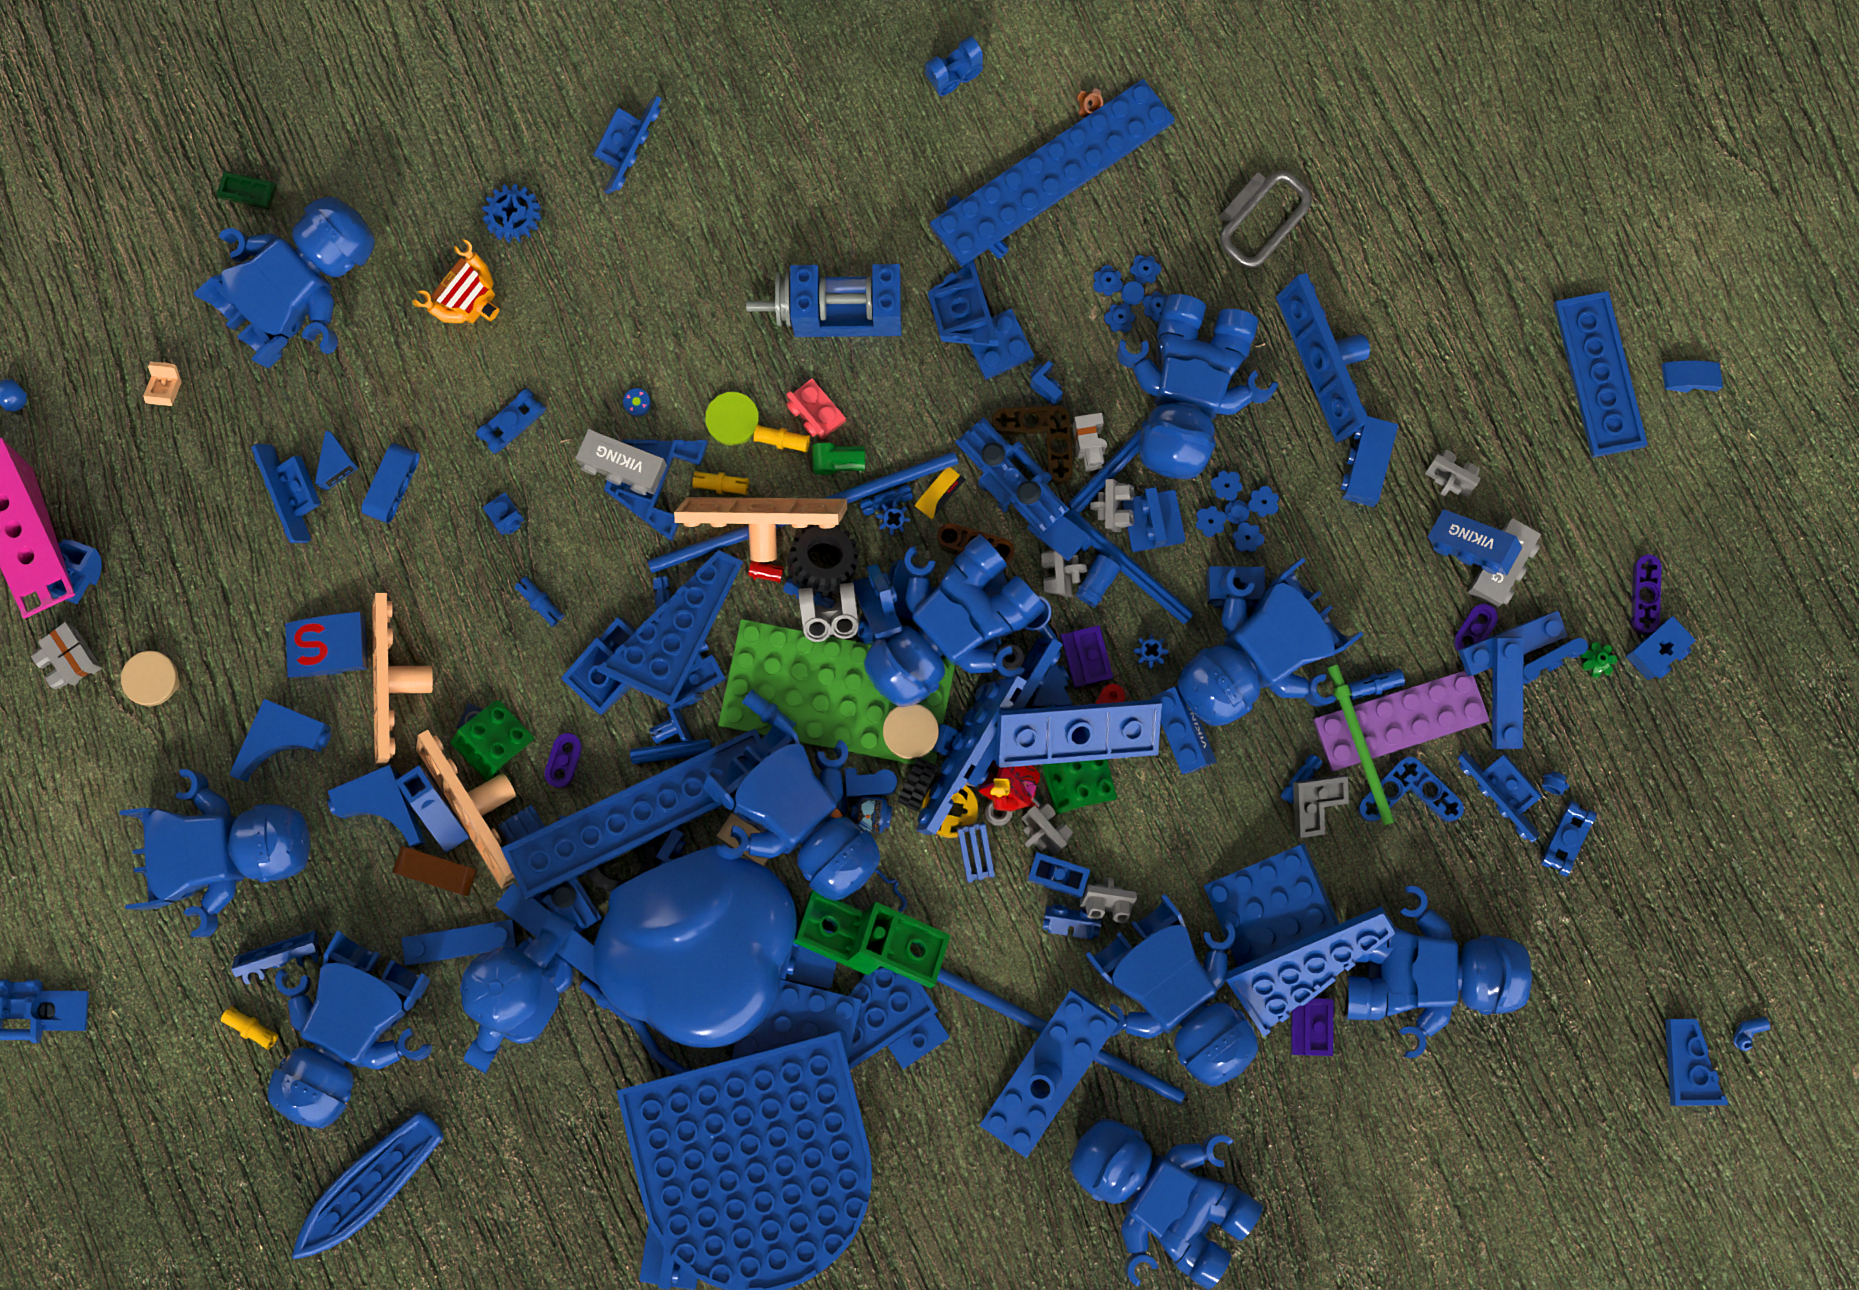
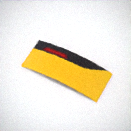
(939, 492)

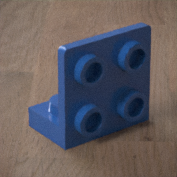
(808, 967)

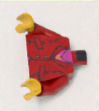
(1011, 787)

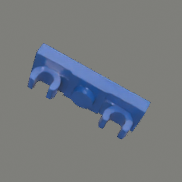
(276, 955)

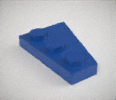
(1689, 1068)

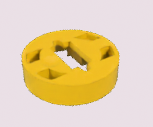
(953, 821)

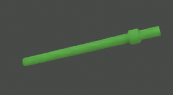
(1342, 693)

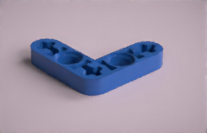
(1415, 784)

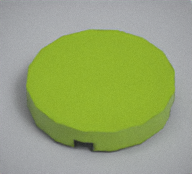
(732, 418)

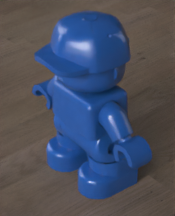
(286, 281)
(1191, 384)
(952, 623)
(1261, 650)
(793, 809)
(216, 850)
(1427, 974)
(516, 990)
(1176, 992)
(345, 1026)
(1164, 1198)

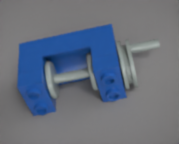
(837, 304)

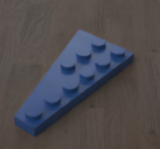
(669, 641)

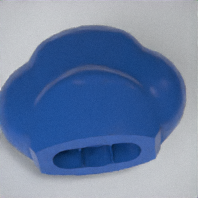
(697, 947)

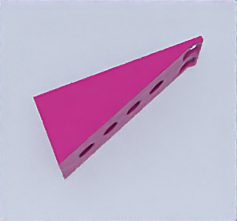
(27, 535)

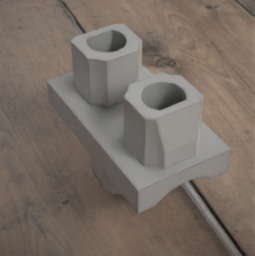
(1453, 476)
(1110, 505)
(1066, 573)
(1042, 832)
(1108, 898)

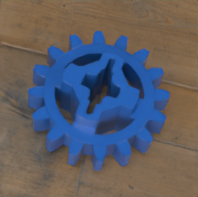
(520, 221)

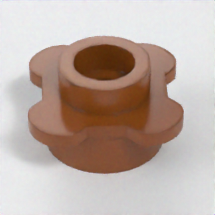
(1083, 98)

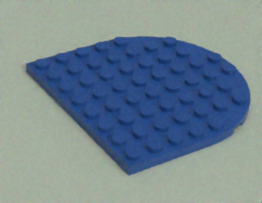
(753, 1164)

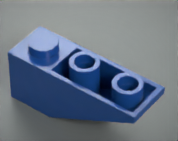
(432, 808)

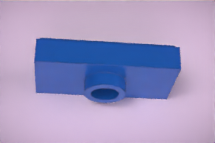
(918, 1041)

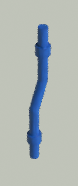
(638, 1026)

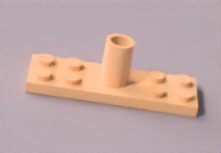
(761, 517)
(390, 679)
(470, 805)

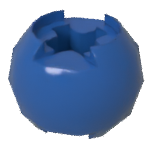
(12, 395)

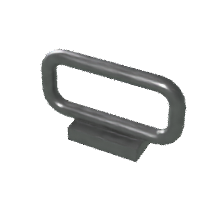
(1244, 204)

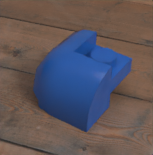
(83, 567)

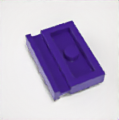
(1086, 656)
(1312, 1028)

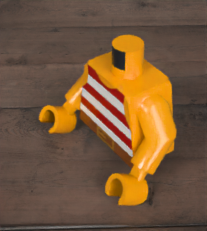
(463, 292)

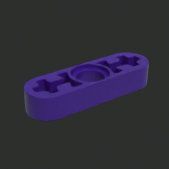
(1640, 574)

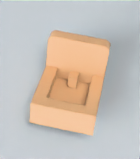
(162, 384)

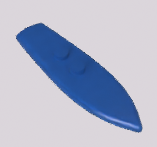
(367, 1185)

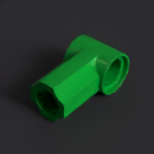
(829, 458)

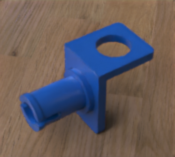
(676, 722)

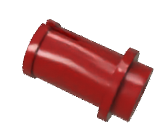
(765, 571)

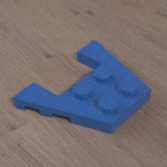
(645, 505)

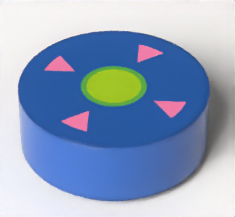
(637, 402)

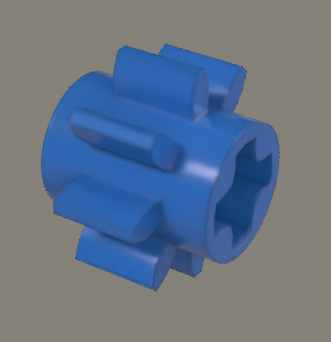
(885, 517)
(1150, 643)

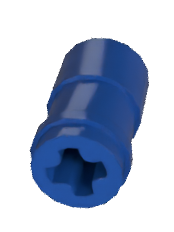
(1098, 579)

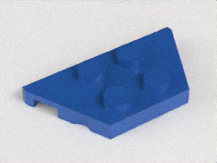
(962, 309)

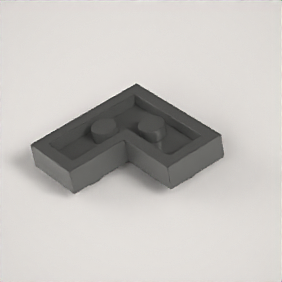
(1312, 797)

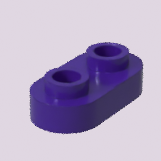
(1473, 629)
(563, 761)

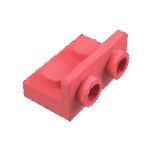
(816, 409)

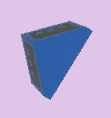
(334, 463)

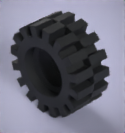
(917, 784)

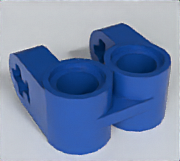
(960, 66)

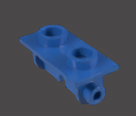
(1060, 917)

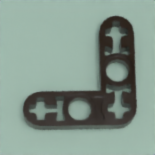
(1044, 425)

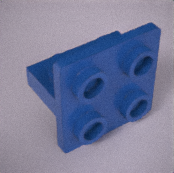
(1155, 520)
(660, 1267)

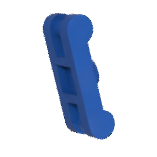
(511, 421)
(1553, 659)
(1568, 838)

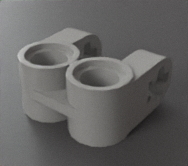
(829, 617)

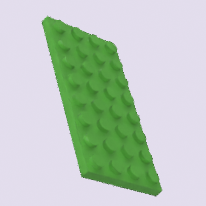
(818, 688)

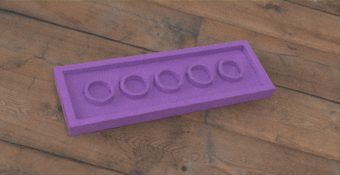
(1403, 719)

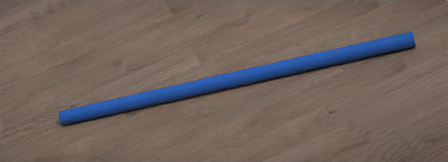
(852, 494)
(1038, 1025)

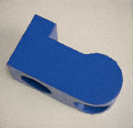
(873, 785)

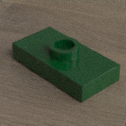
(246, 190)

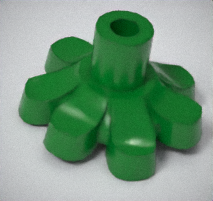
(1595, 663)

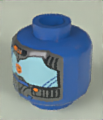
(872, 814)

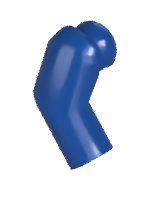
(1746, 1029)

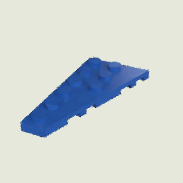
(968, 749)
(1299, 972)
(887, 1012)

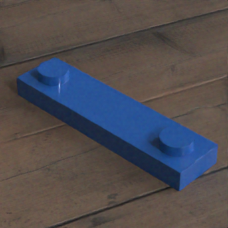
(1535, 632)
(1507, 693)
(458, 942)

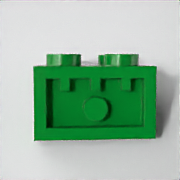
(491, 739)
(1079, 784)

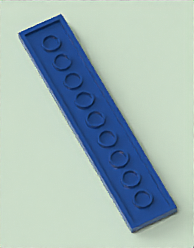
(1051, 172)
(622, 820)

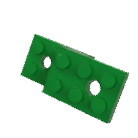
(872, 939)

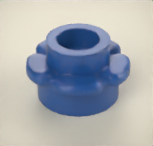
(1555, 783)

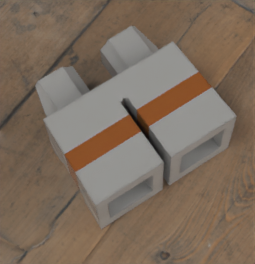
(1086, 441)
(68, 655)

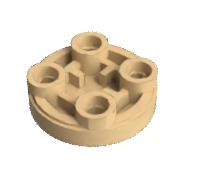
(149, 678)
(910, 731)

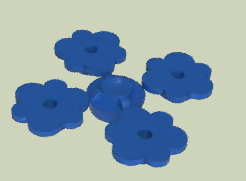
(1131, 292)
(1237, 511)

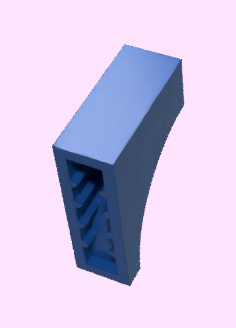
(275, 731)
(379, 796)

